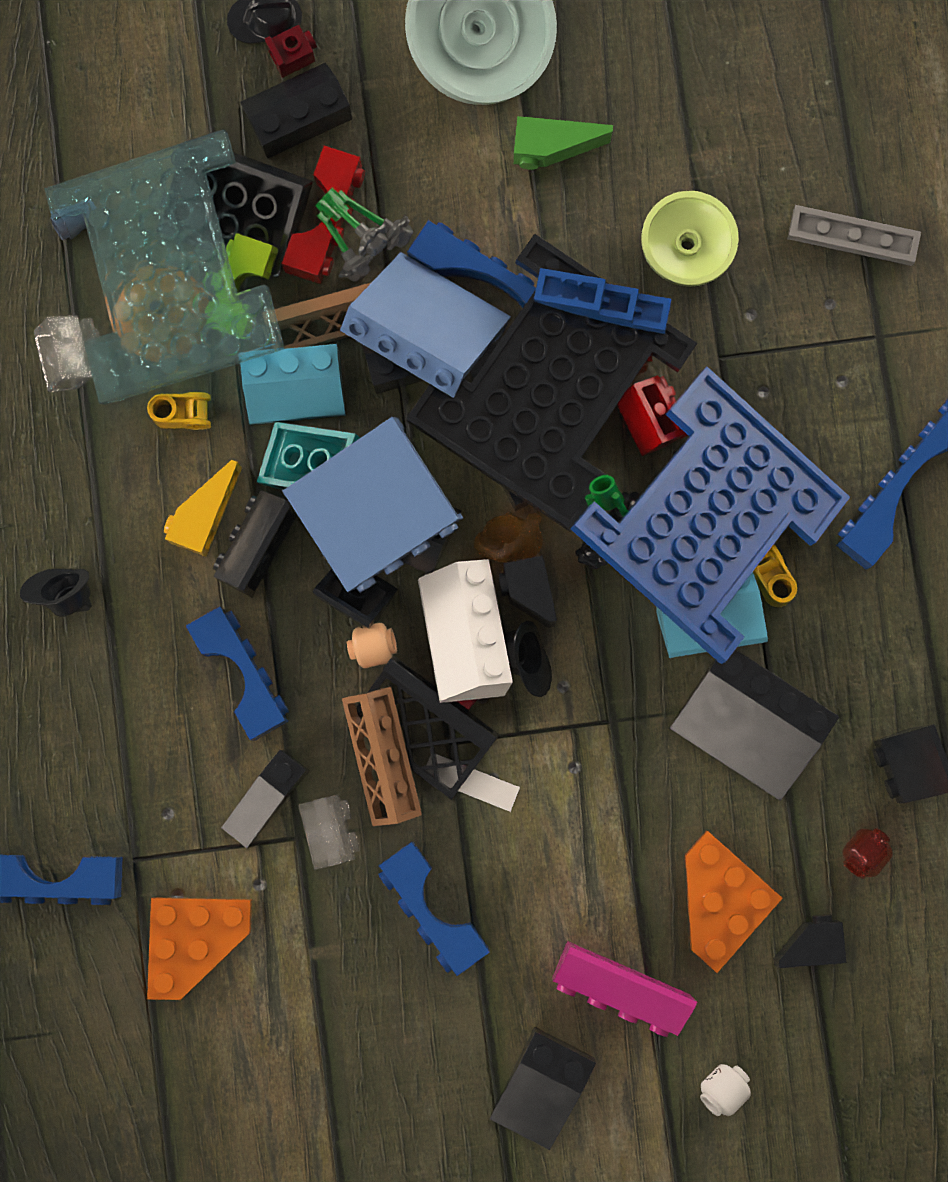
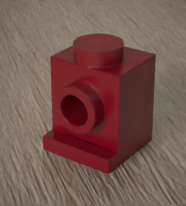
(291, 59)

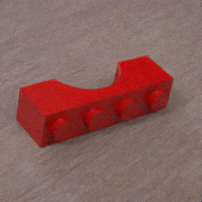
(311, 251)

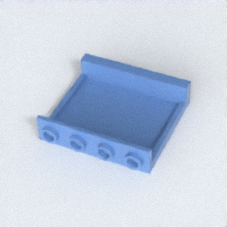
(424, 323)
(372, 506)

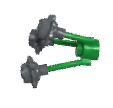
(372, 240)

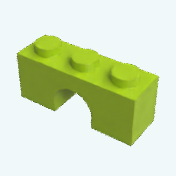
(250, 258)

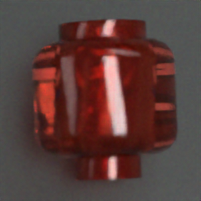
(867, 853)

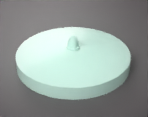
(481, 47)

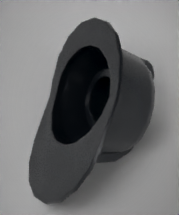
(257, 19)
(59, 590)
(529, 658)

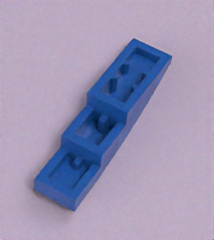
(602, 301)

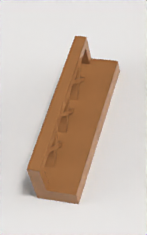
(317, 309)
(386, 757)

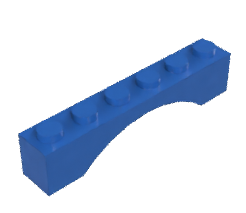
(450, 256)
(873, 530)

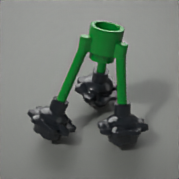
(608, 497)

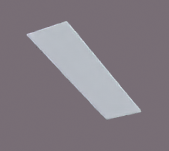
(478, 785)

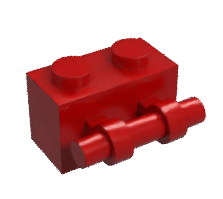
(644, 413)

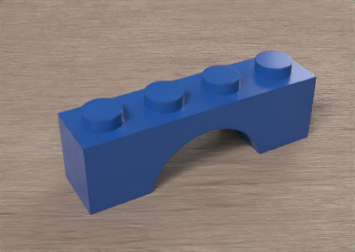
(218, 636)
(94, 879)
(458, 944)

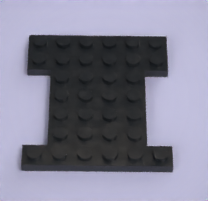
(545, 396)

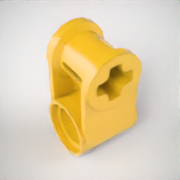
(183, 410)
(774, 572)

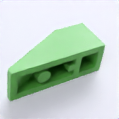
(549, 141)

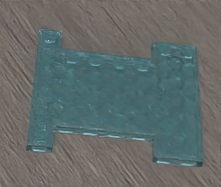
(164, 271)

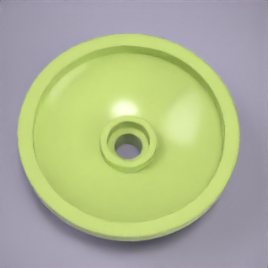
(695, 219)

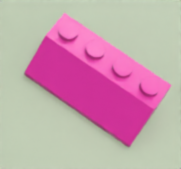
(623, 989)

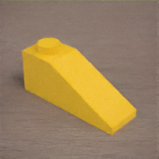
(200, 515)

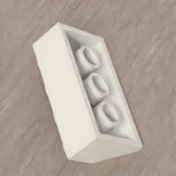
(465, 632)

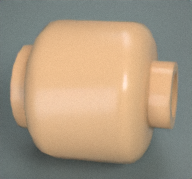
(372, 645)

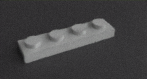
(854, 235)

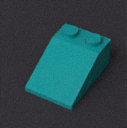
(297, 451)

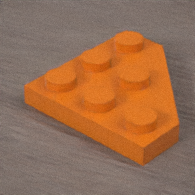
(723, 901)
(191, 940)

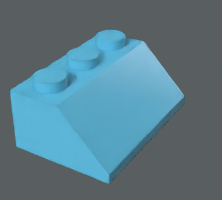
(294, 385)
(742, 612)

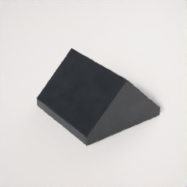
(361, 607)

